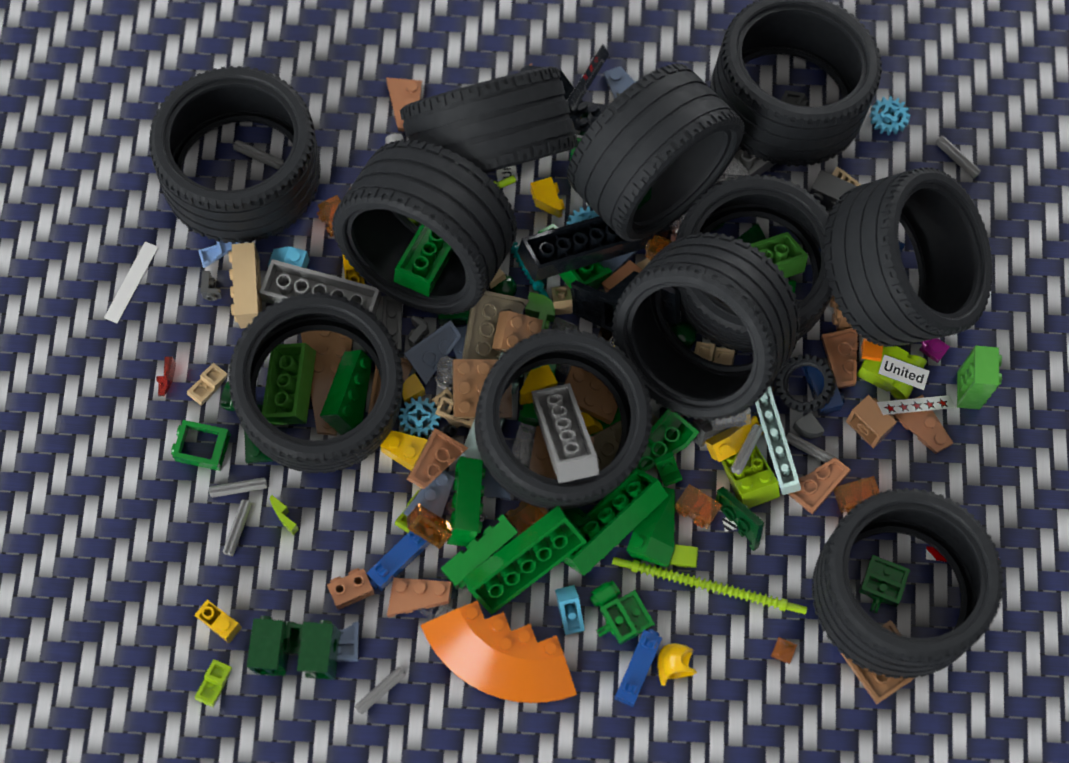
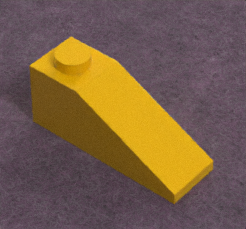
(729, 441)

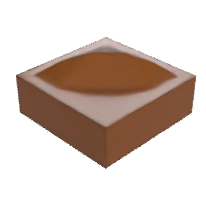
(783, 650)

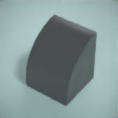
(808, 427)

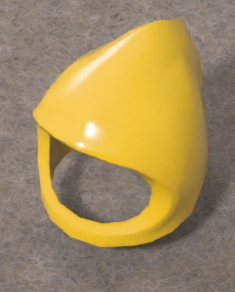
(674, 662)

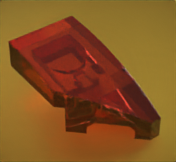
(166, 380)

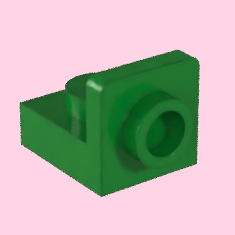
(668, 469)

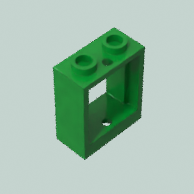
(219, 450)

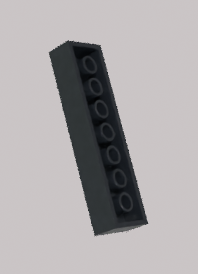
(575, 247)

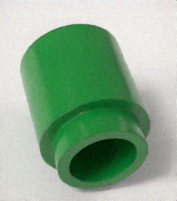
(604, 594)

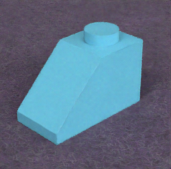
(291, 256)
(570, 609)

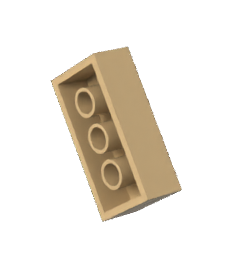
(246, 283)

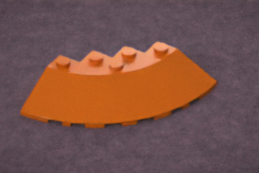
(500, 659)

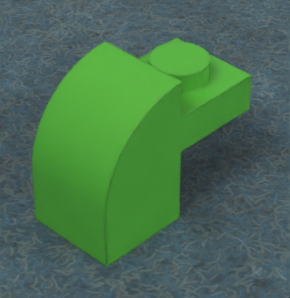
(541, 308)

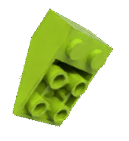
(755, 483)

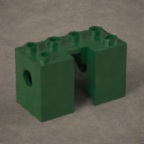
(275, 639)

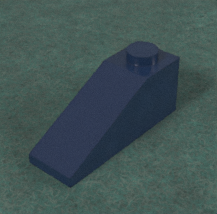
(816, 384)

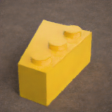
(403, 448)

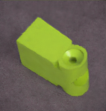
(870, 369)

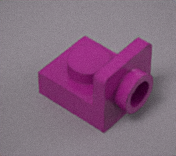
(934, 349)

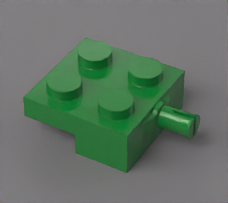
(884, 582)
(625, 618)

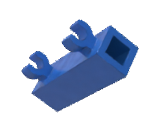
(396, 560)
(638, 667)

